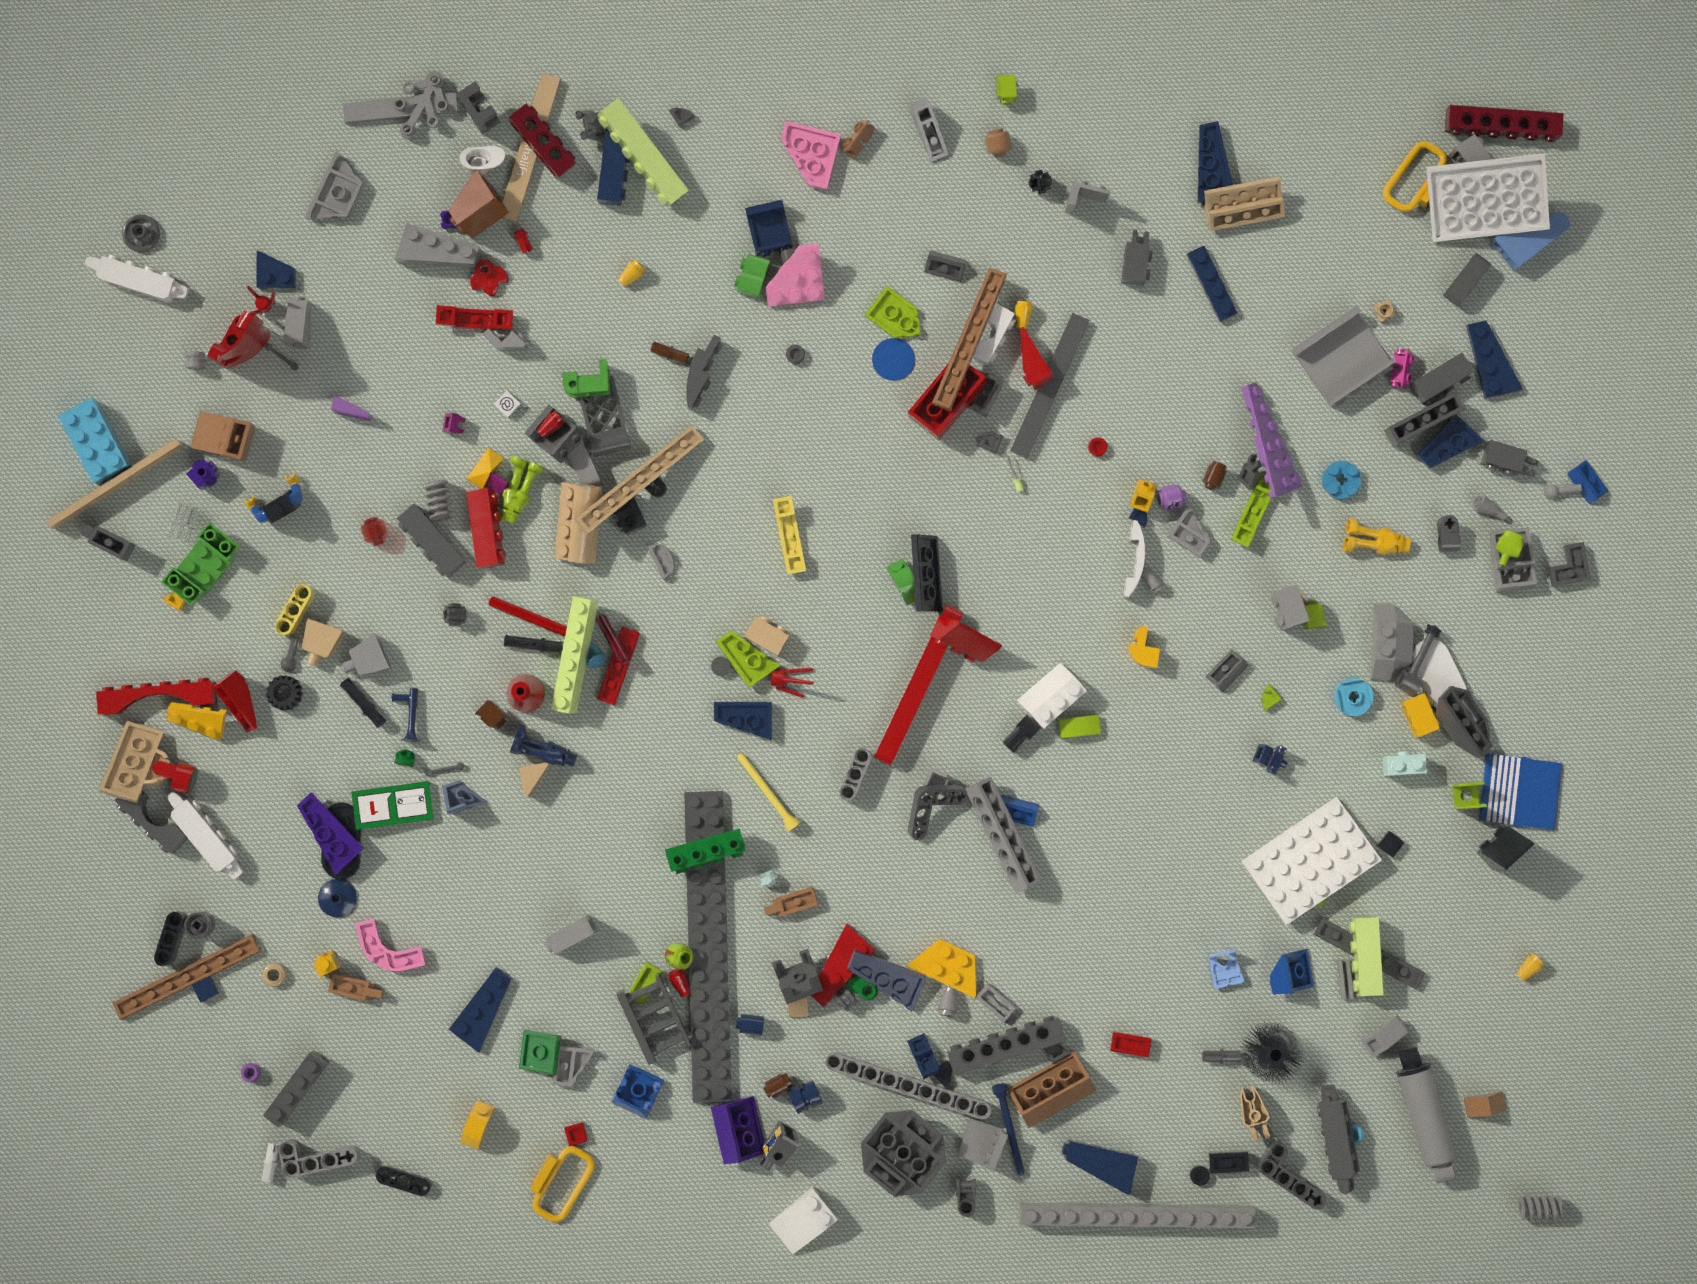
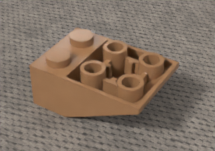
(223, 436)

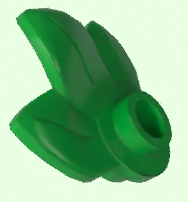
(858, 986)

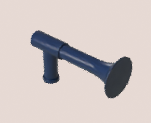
(412, 698)

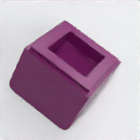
(497, 483)

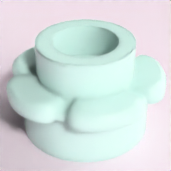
(768, 879)

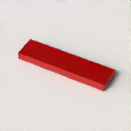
(616, 672)

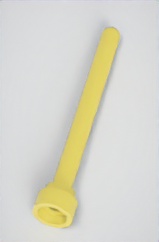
(789, 821)

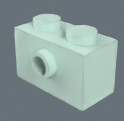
(1404, 764)

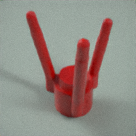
(262, 302)
(780, 679)

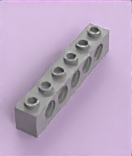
(1003, 835)

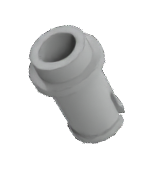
(1152, 581)

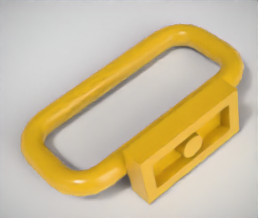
(1422, 195)
(546, 1175)

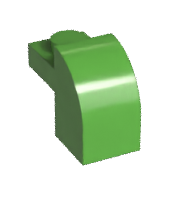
(903, 580)

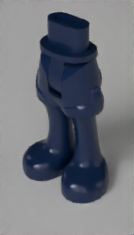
(548, 752)

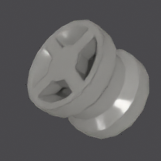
(195, 360)

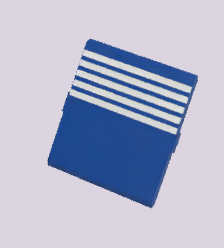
(1520, 791)

